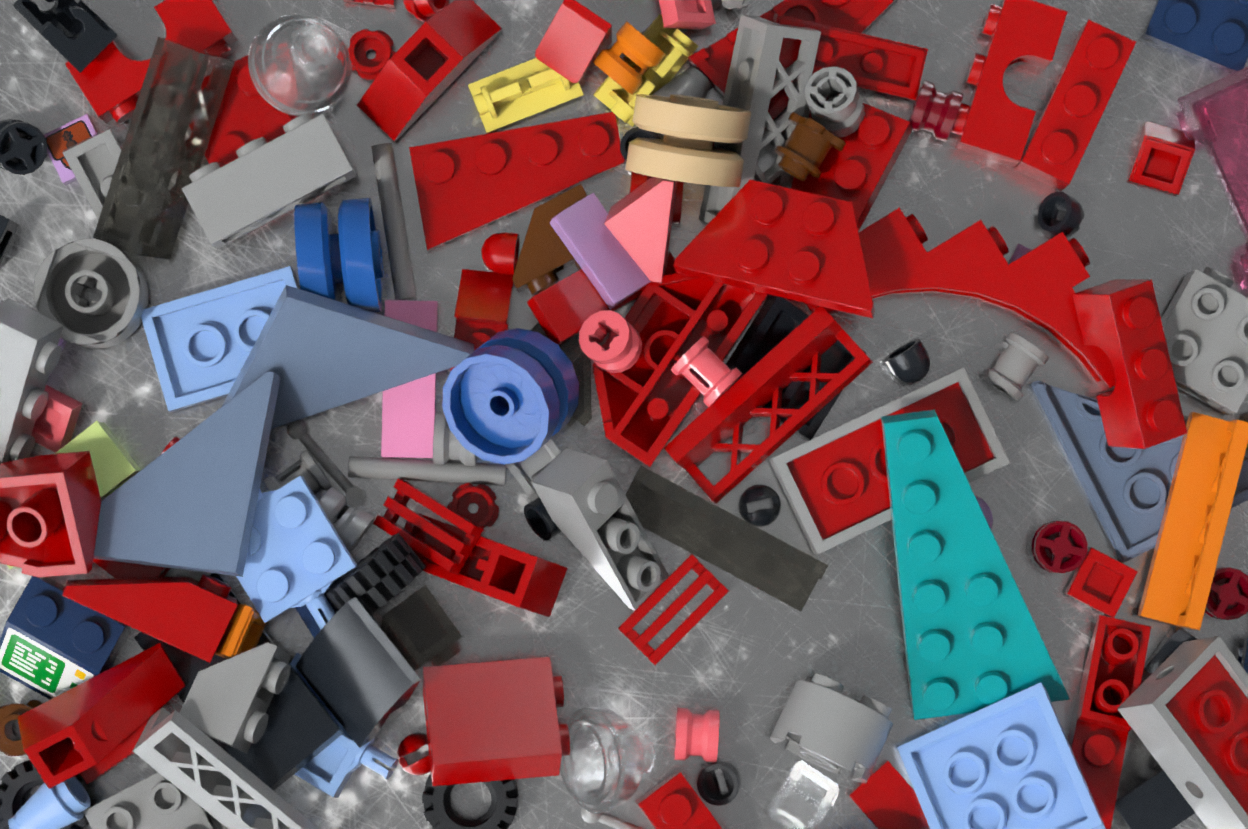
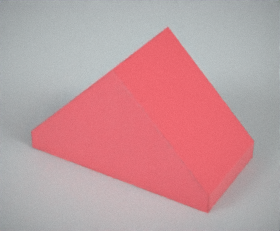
(644, 224)

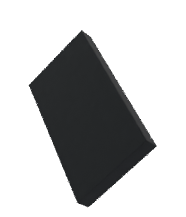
(296, 718)

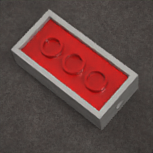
(841, 476)
(1197, 728)

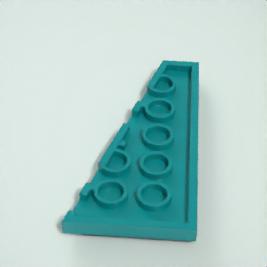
(959, 604)

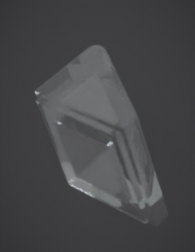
(802, 798)

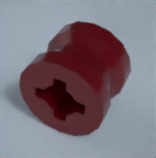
(935, 111)
(1068, 548)
(1231, 595)

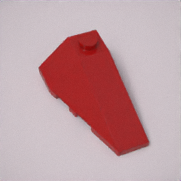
(49, 514)

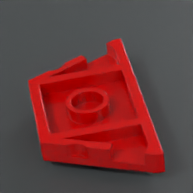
(784, 247)

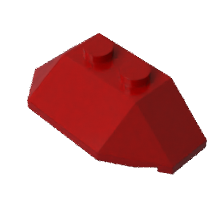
(648, 400)

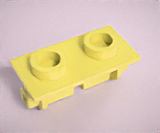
(677, 50)
(520, 93)

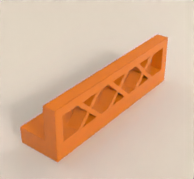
(1194, 521)

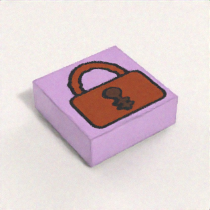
(65, 137)

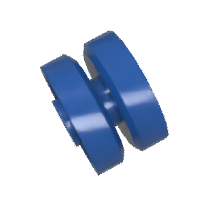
(345, 257)
(510, 396)

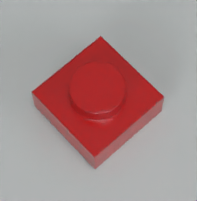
(1101, 582)

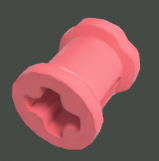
(706, 371)

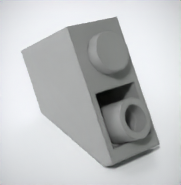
(233, 695)

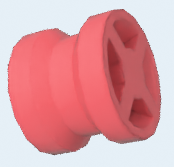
(620, 349)
(697, 734)

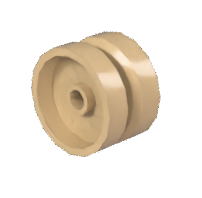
(687, 144)

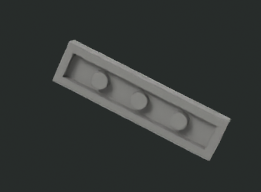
(751, 87)
(213, 776)

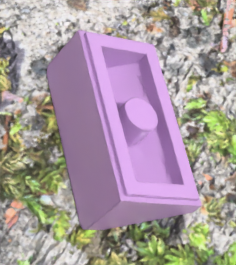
(598, 251)

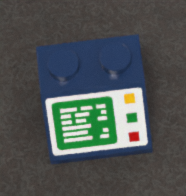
(56, 641)

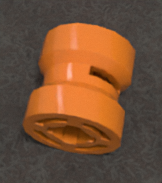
(636, 48)

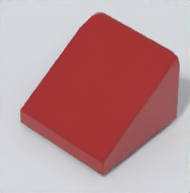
(1162, 158)

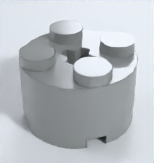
(78, 266)
(833, 727)

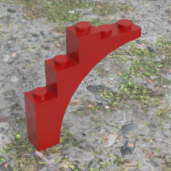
(975, 266)

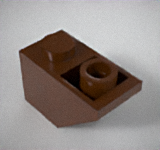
(543, 250)

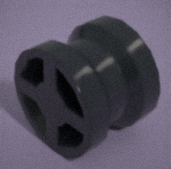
(26, 149)

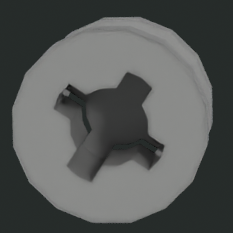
(446, 445)

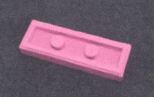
(411, 407)

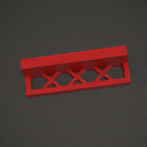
(754, 391)

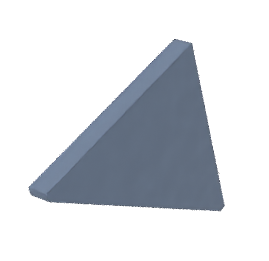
(339, 354)
(1120, 483)
(197, 497)

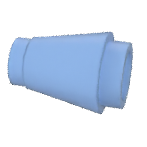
(52, 807)

